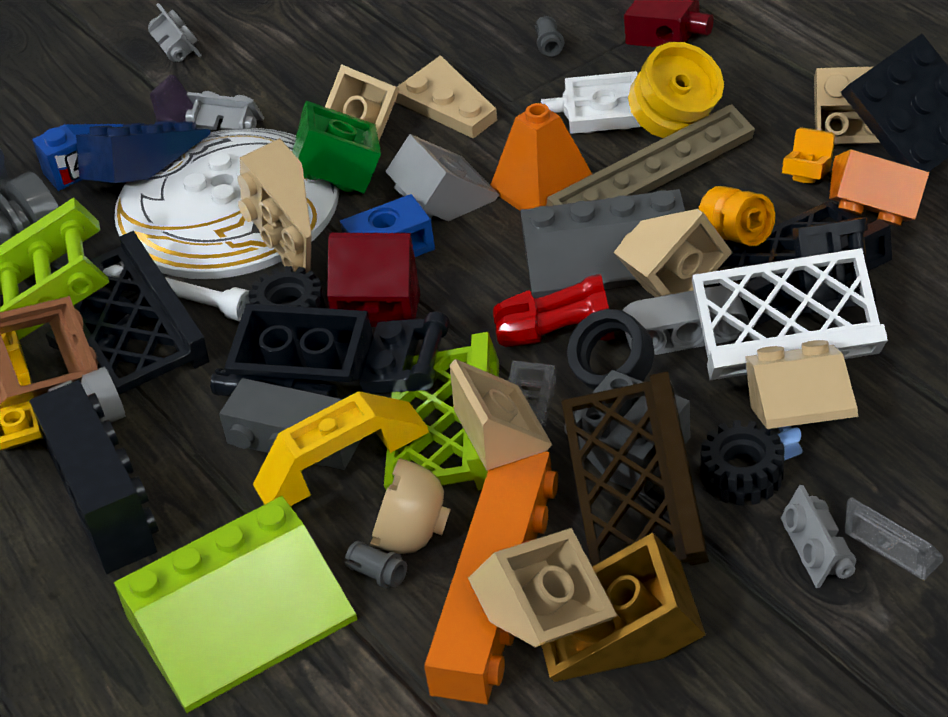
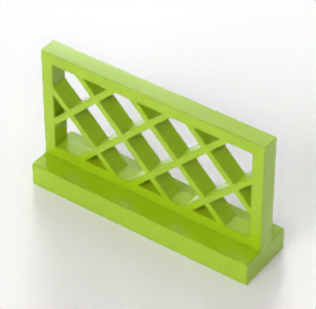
(479, 355)

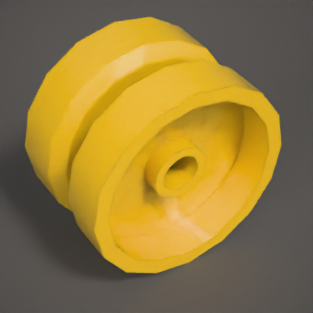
(675, 88)

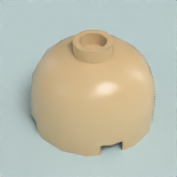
(410, 510)

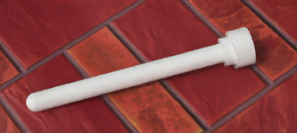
(229, 302)

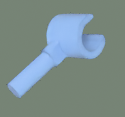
(790, 438)

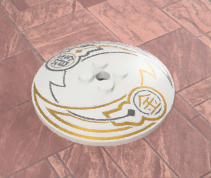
(192, 211)

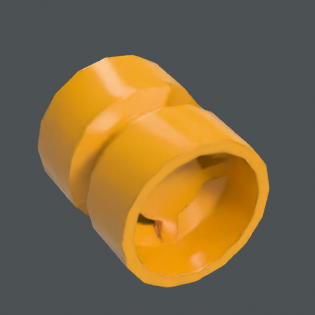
(739, 214)

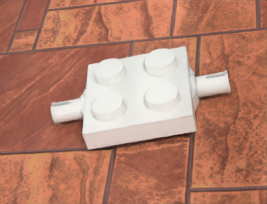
(596, 102)

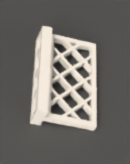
(850, 339)

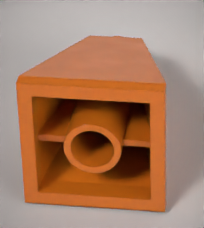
(537, 159)

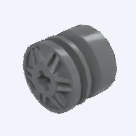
(26, 204)

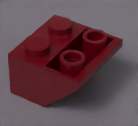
(373, 275)

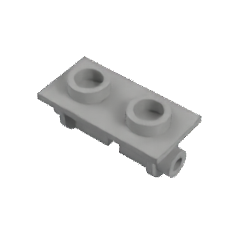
(173, 35)
(236, 111)
(814, 534)

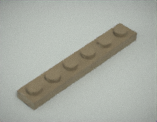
(662, 159)

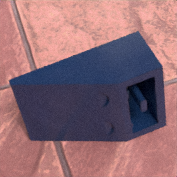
(134, 150)

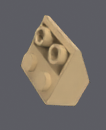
(833, 110)

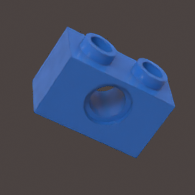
(397, 216)

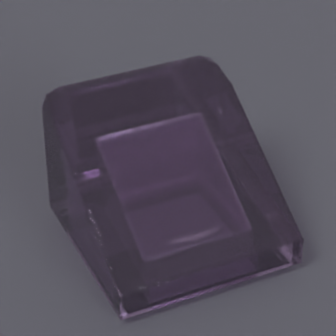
(170, 100)

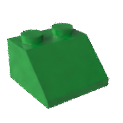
(336, 147)

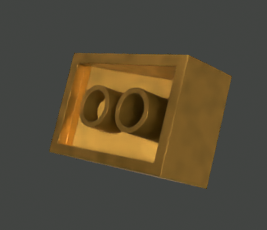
(652, 615)

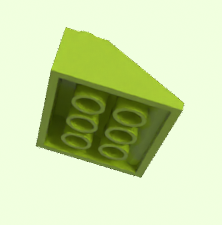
(234, 603)

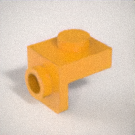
(810, 155)

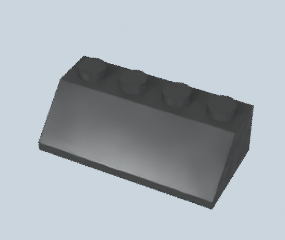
(579, 238)

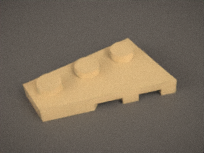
(447, 98)

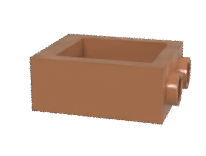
(69, 334)

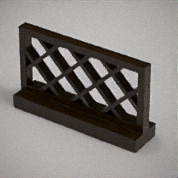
(670, 456)

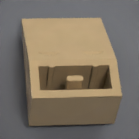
(277, 201)

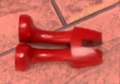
(526, 319)

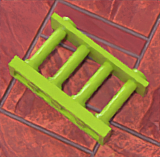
(41, 244)

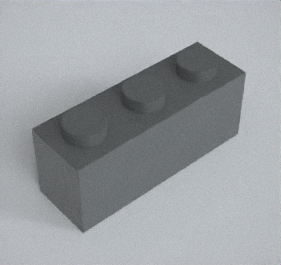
(262, 410)

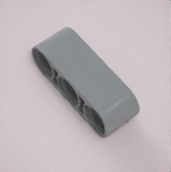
(676, 323)

